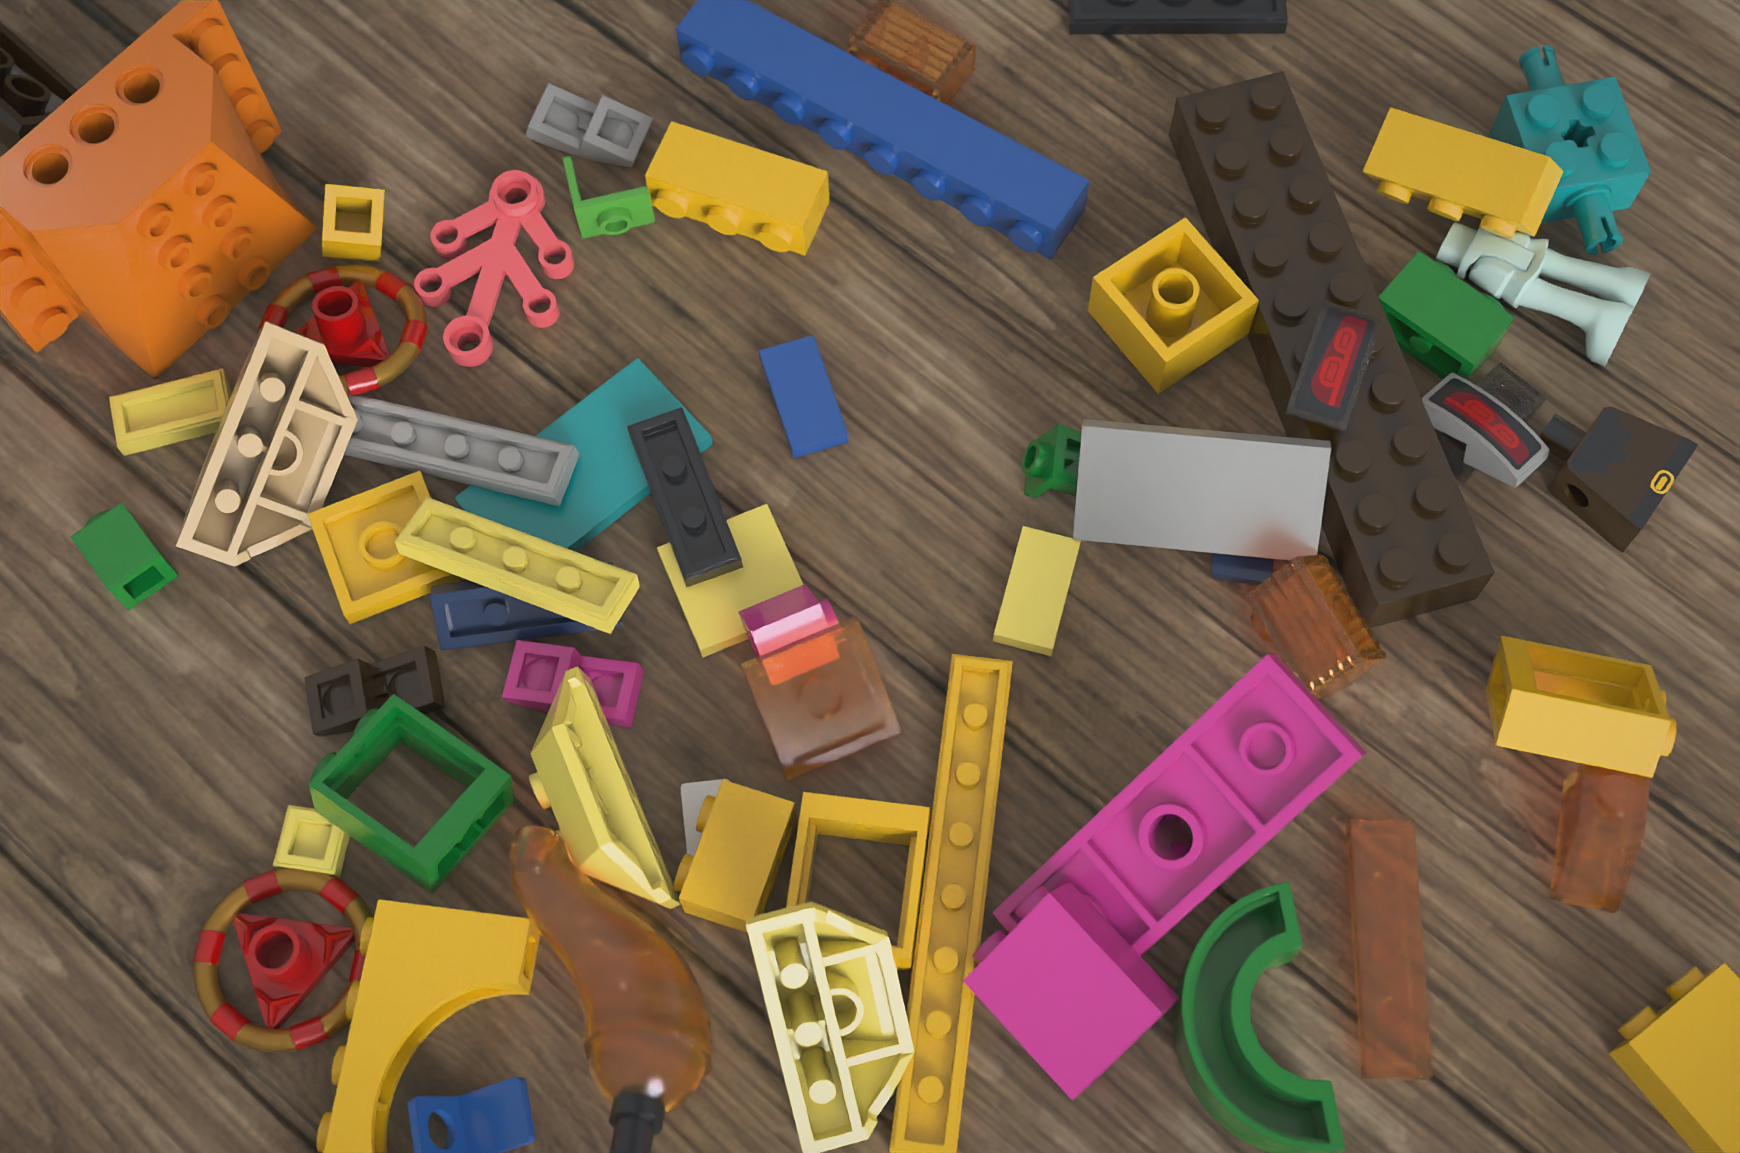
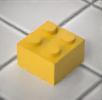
(1172, 305)

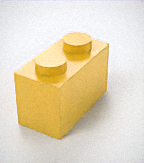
(736, 856)

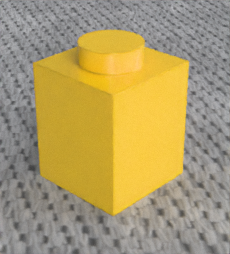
(352, 223)

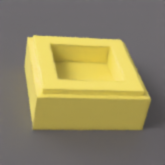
(310, 843)

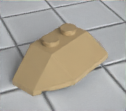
(270, 451)

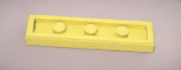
(518, 564)

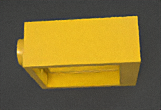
(1578, 707)
(871, 822)

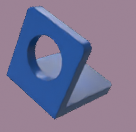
(476, 1122)

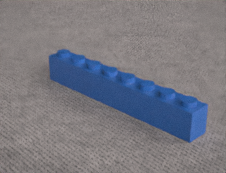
(884, 122)

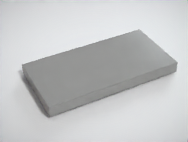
(1200, 490)

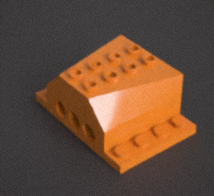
(147, 197)

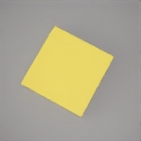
(714, 604)

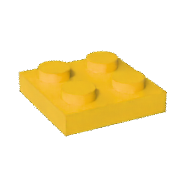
(361, 551)

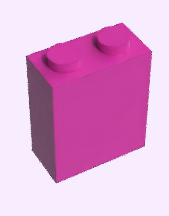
(1068, 987)

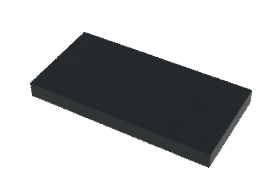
(1177, 17)

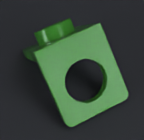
(608, 213)

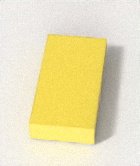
(170, 411)
(1036, 591)

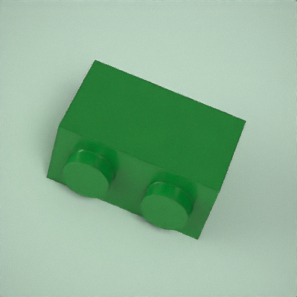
(1443, 318)

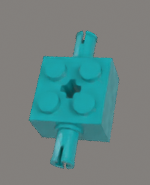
(1587, 136)

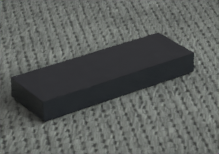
(684, 497)

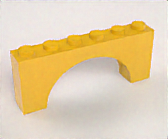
(414, 976)

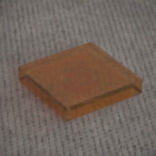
(821, 697)

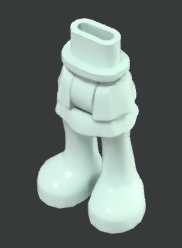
(1513, 270)

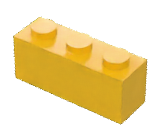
(1462, 174)
(738, 189)

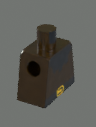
(1615, 470)

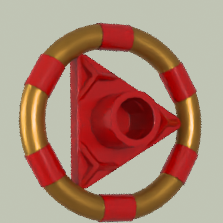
(348, 324)
(282, 958)

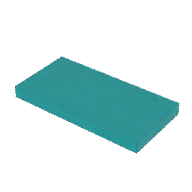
(607, 473)

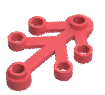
(493, 261)

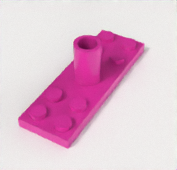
(1235, 784)

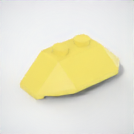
(594, 796)
(832, 1019)

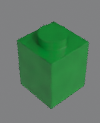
(124, 555)

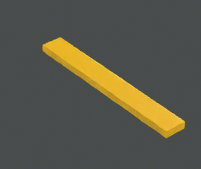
(952, 906)

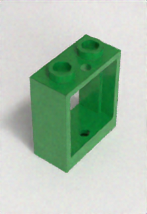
(457, 831)

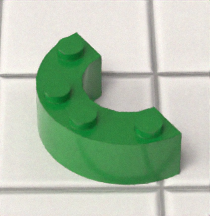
(1220, 1047)

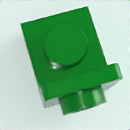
(1052, 462)

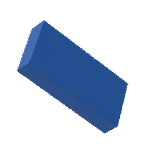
(803, 396)

